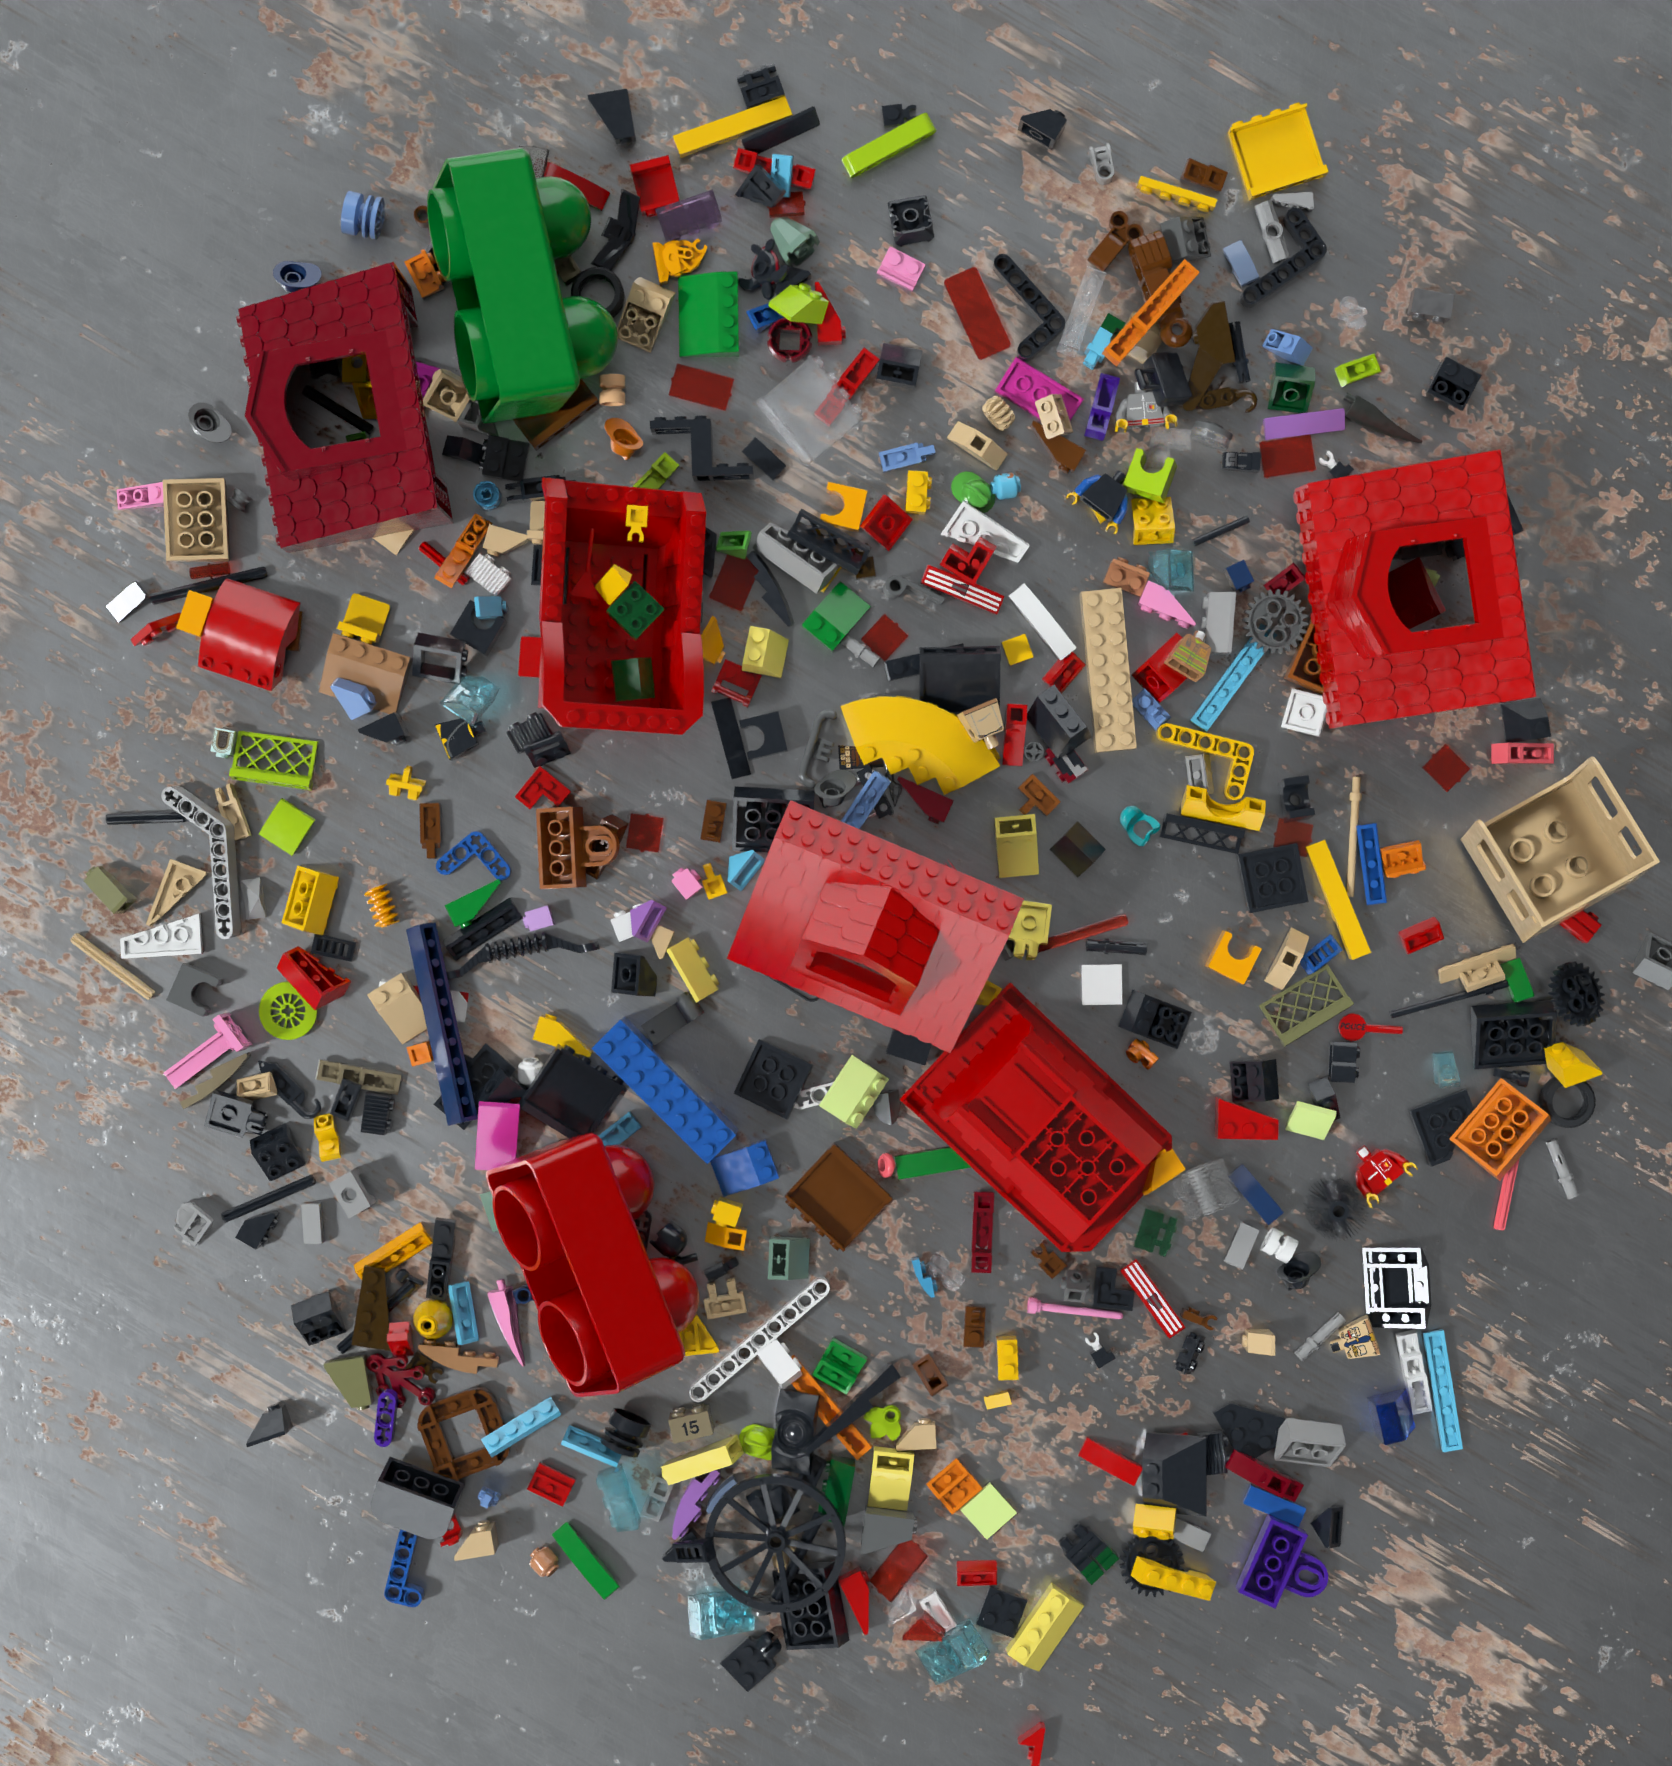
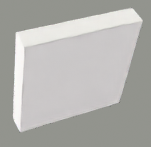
(1305, 713)
(1101, 984)

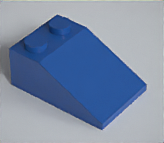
(745, 1168)

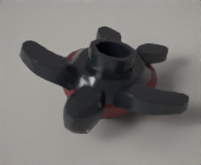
(764, 270)

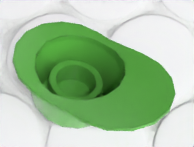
(973, 490)

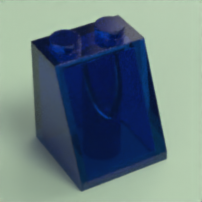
(1391, 1416)

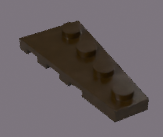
(372, 1311)

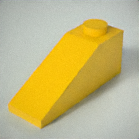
(555, 1032)

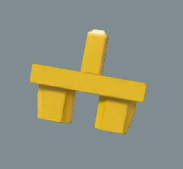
(397, 782)

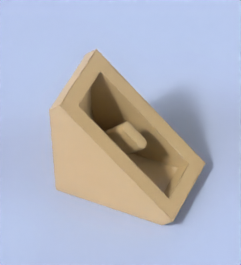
(661, 940)

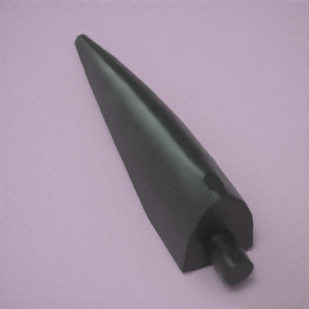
(1371, 417)

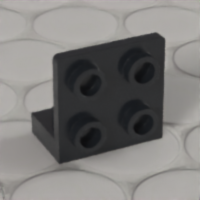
(276, 1152)

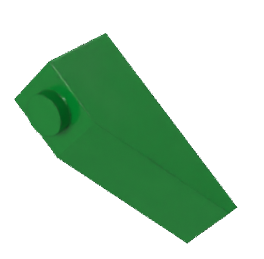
(469, 906)

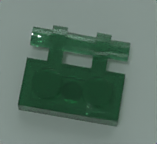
(1149, 1229)

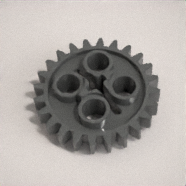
(1289, 632)

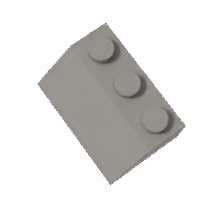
(1219, 621)
(1309, 1442)

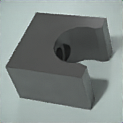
(185, 988)

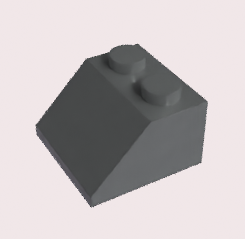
(1655, 961)

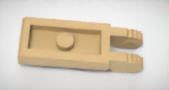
(233, 812)

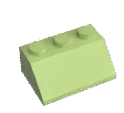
(854, 1091)

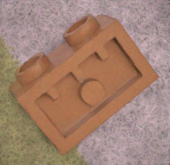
(1126, 576)

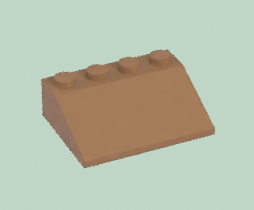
(368, 665)

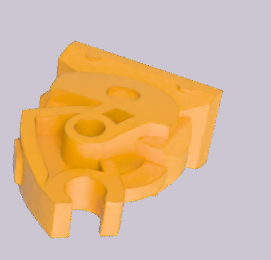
(675, 260)

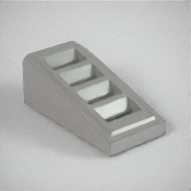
(1301, 200)

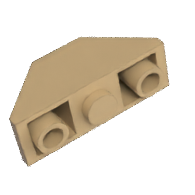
(977, 445)
(1287, 958)

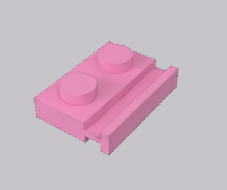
(901, 268)

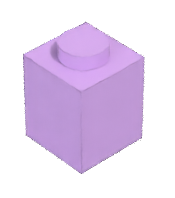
(538, 918)

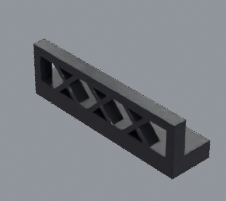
(828, 545)
(1202, 825)

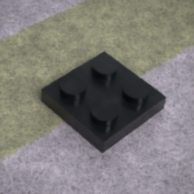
(1001, 1611)

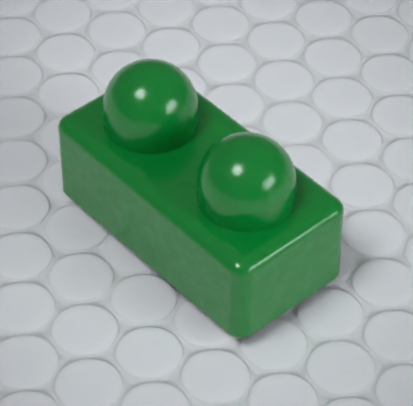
(498, 244)

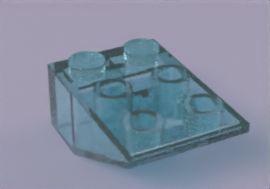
(718, 1615)
(957, 1653)

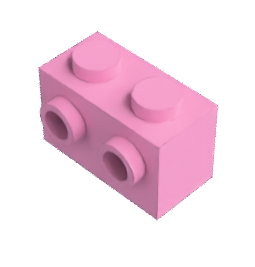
(687, 882)

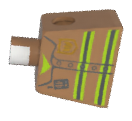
(1190, 656)

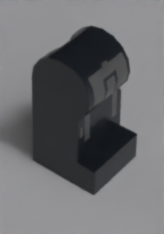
(1241, 461)

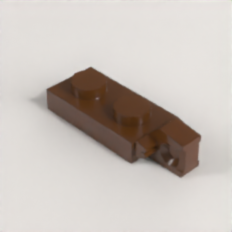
(430, 828)

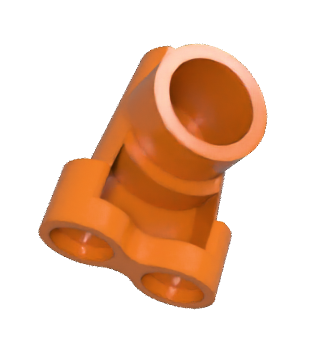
(1140, 1051)

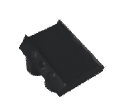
(911, 220)
(780, 1499)

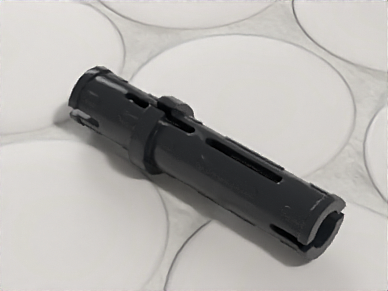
(1239, 353)
(1108, 946)

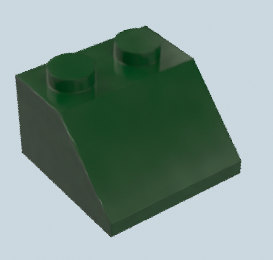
(1291, 388)

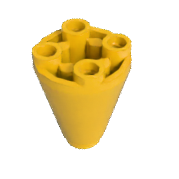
(439, 1316)

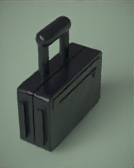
(1165, 379)

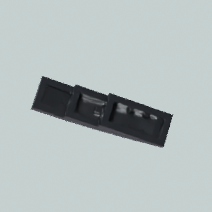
(774, 596)

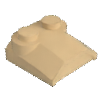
(1147, 345)
(446, 394)

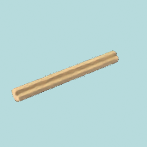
(112, 966)

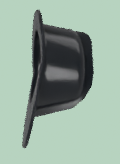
(1299, 1270)

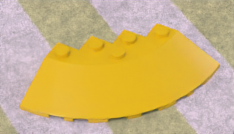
(917, 737)

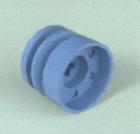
(367, 215)

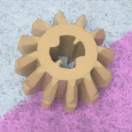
(998, 413)

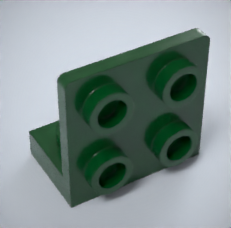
(634, 610)

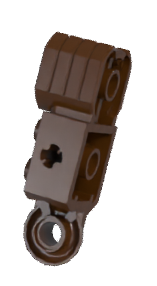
(1151, 264)

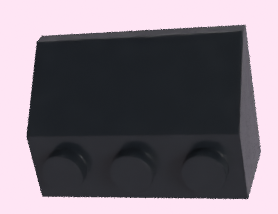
(1057, 722)

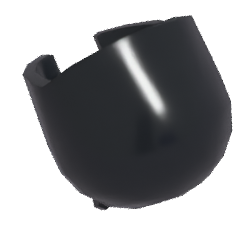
(670, 1240)

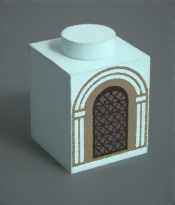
(224, 742)

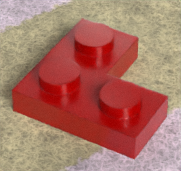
(154, 629)
(542, 784)

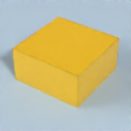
(1017, 649)

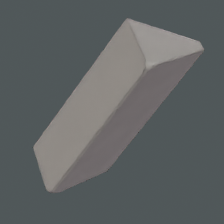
(1200, 771)
(312, 1223)

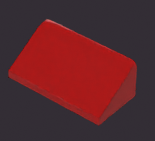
(1064, 672)
(1421, 935)
(976, 1573)

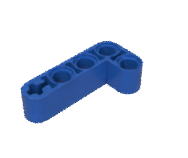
(400, 1582)

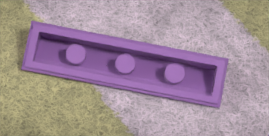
(1304, 424)

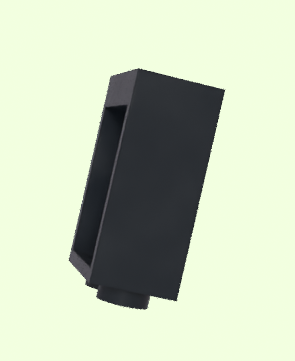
(442, 645)

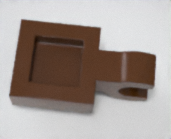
(1193, 1315)

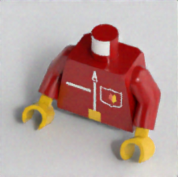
(1378, 1171)

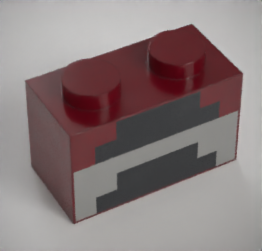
(1068, 767)

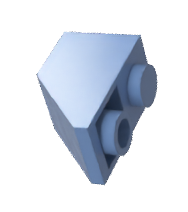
(1287, 346)

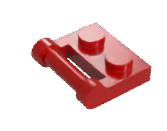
(733, 674)

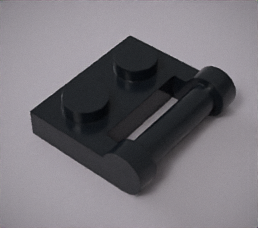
(547, 749)

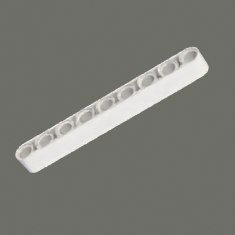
(754, 1348)

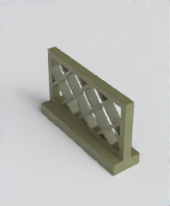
(1315, 1020)

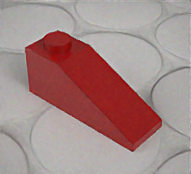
(830, 330)
(856, 1590)

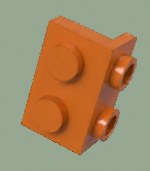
(424, 274)
(1402, 859)

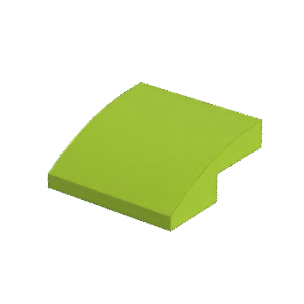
(287, 826)

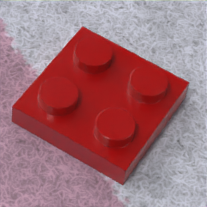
(886, 522)

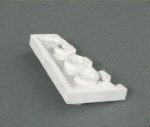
(970, 524)
(171, 939)

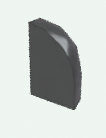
(887, 1106)

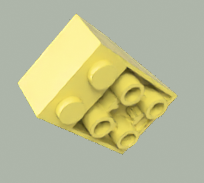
(1016, 845)
(890, 1478)

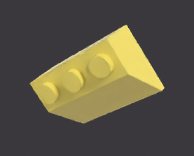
(693, 969)

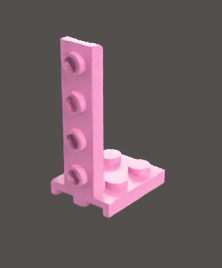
(228, 1037)

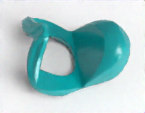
(1130, 817)

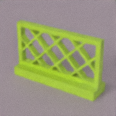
(273, 777)

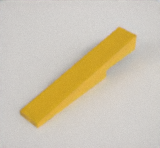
(731, 127)
(1338, 900)

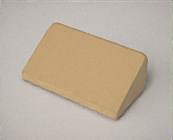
(256, 1086)

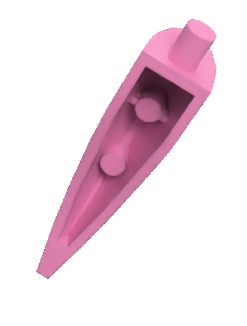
(506, 1314)

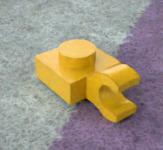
(713, 885)

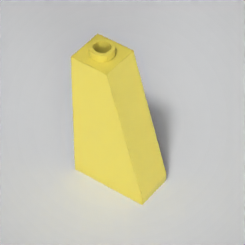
(703, 1460)

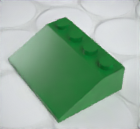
(708, 315)

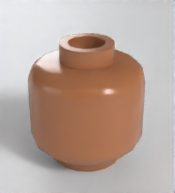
(544, 1561)

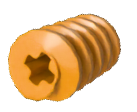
(381, 906)

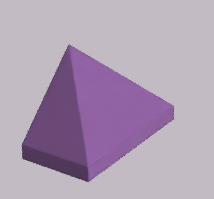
(645, 919)

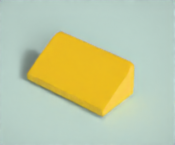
(613, 583)

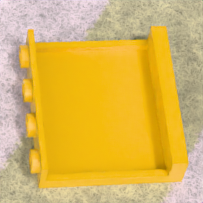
(1276, 151)

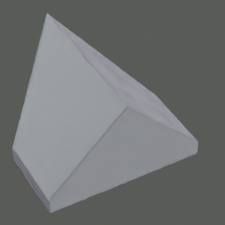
(472, 420)

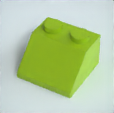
(800, 304)

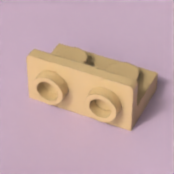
(1053, 416)

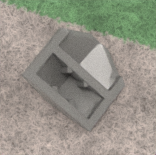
(192, 1223)

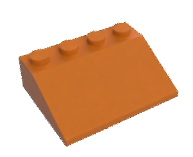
(1500, 1129)

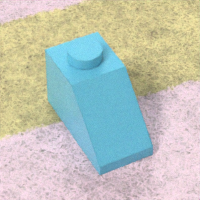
(490, 607)

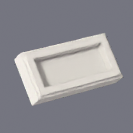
(936, 1608)

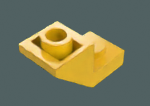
(328, 1137)

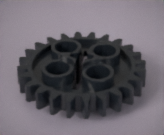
(1576, 993)
(1163, 1551)

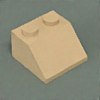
(480, 1541)

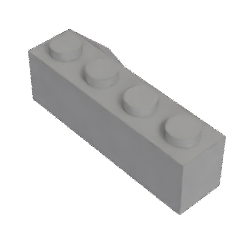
(795, 559)

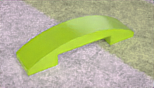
(659, 473)

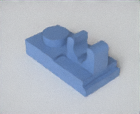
(1150, 709)

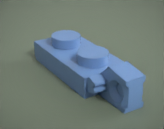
(905, 456)
(488, 1497)

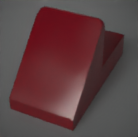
(1285, 579)

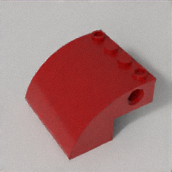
(248, 634)

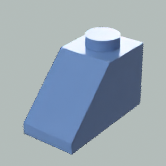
(353, 697)

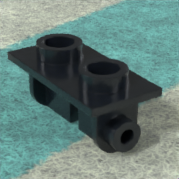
(1188, 1360)

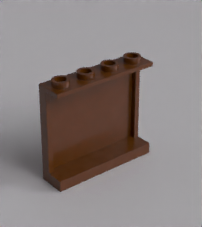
(544, 427)
(837, 1197)

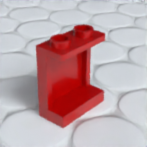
(654, 184)

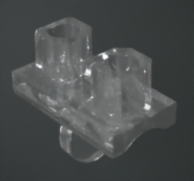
(1352, 313)

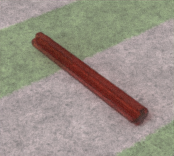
(1084, 932)

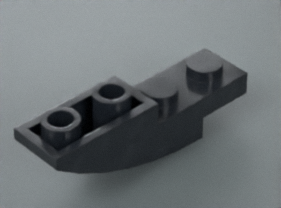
(905, 666)
(441, 1258)

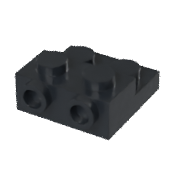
(504, 458)

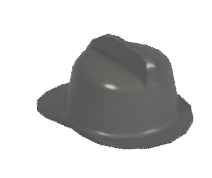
(209, 423)
(834, 787)

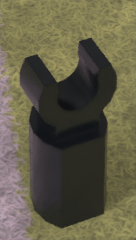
(720, 1269)

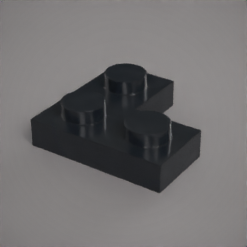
(1105, 1293)

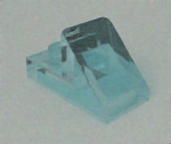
(1445, 1070)

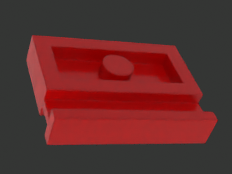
(551, 1484)

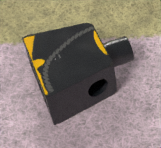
(459, 736)

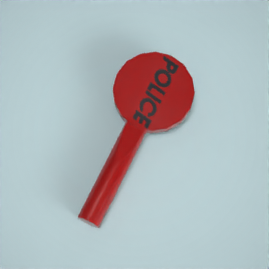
(1353, 1027)

